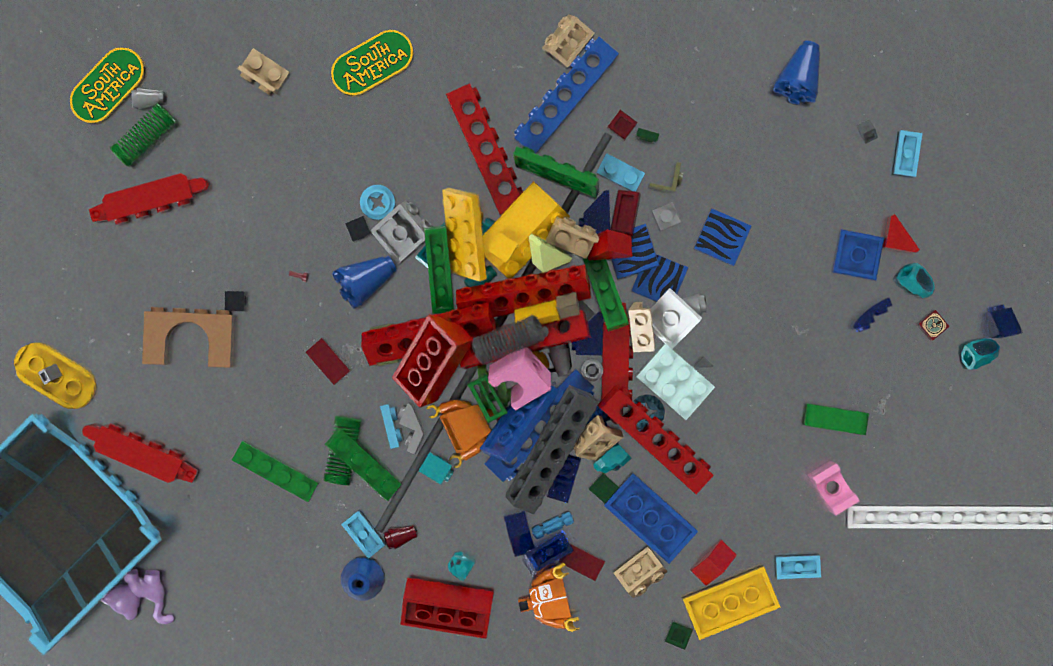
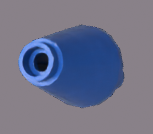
(801, 75)
(363, 279)
(368, 572)

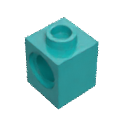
(436, 468)

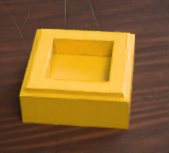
(503, 247)

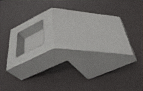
(410, 419)

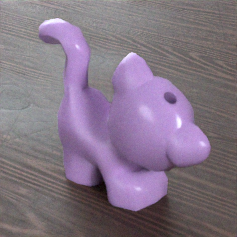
(126, 597)

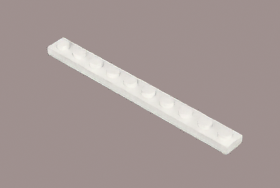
(951, 517)

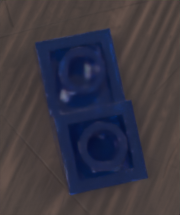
(865, 318)
(564, 480)

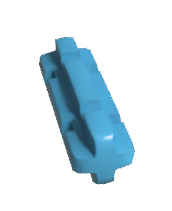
(552, 525)

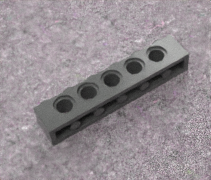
(551, 449)

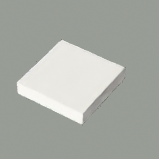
(672, 318)

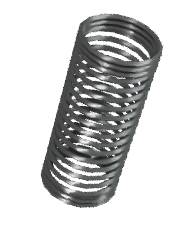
(533, 328)

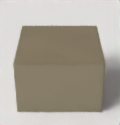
(568, 305)

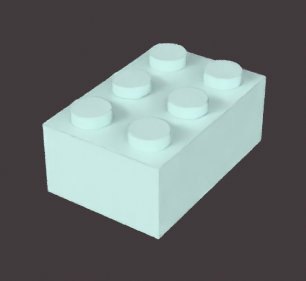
(675, 381)

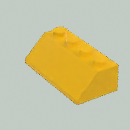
(529, 214)

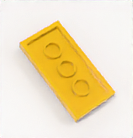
(464, 234)
(731, 602)

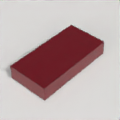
(625, 212)
(328, 361)
(583, 562)

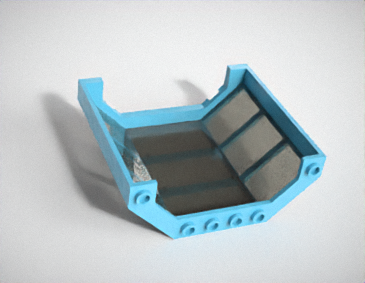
(63, 529)

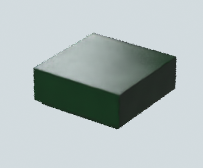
(646, 135)
(603, 488)
(678, 635)

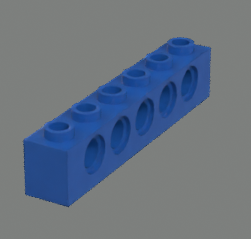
(605, 55)
(508, 471)

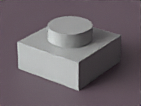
(666, 216)

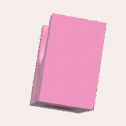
(524, 369)
(843, 496)

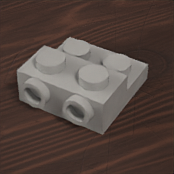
(401, 231)

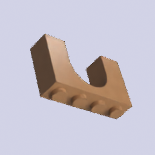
(160, 325)

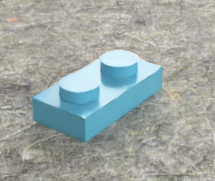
(907, 153)
(620, 173)
(389, 416)
(363, 534)
(798, 567)

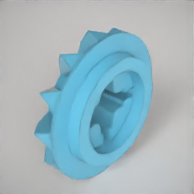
(367, 205)
(654, 404)

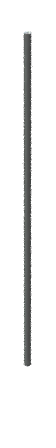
(471, 371)

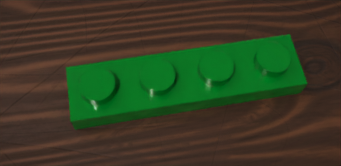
(439, 269)
(606, 293)
(362, 464)
(275, 471)

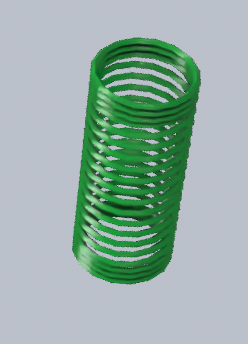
(165, 117)
(336, 479)

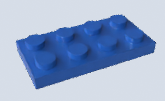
(516, 427)
(650, 518)

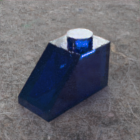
(598, 214)
(1002, 322)
(592, 345)
(519, 532)
(547, 555)

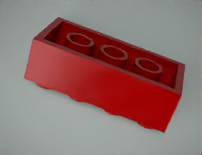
(432, 359)
(446, 608)

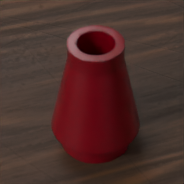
(399, 536)

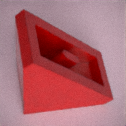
(897, 237)
(611, 246)
(714, 563)

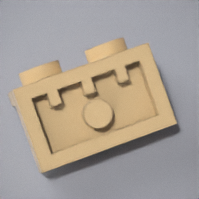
(568, 39)
(263, 71)
(572, 237)
(641, 328)
(596, 439)
(640, 572)

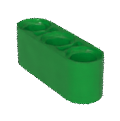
(836, 419)

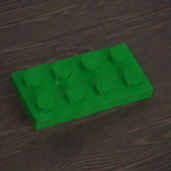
(563, 174)

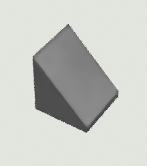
(867, 131)
(703, 362)
(49, 374)

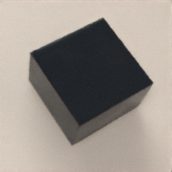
(358, 229)
(235, 300)

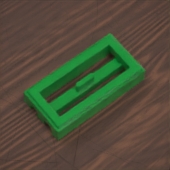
(496, 415)

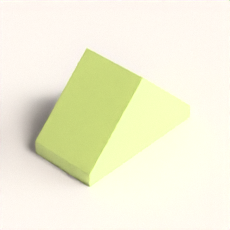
(546, 255)

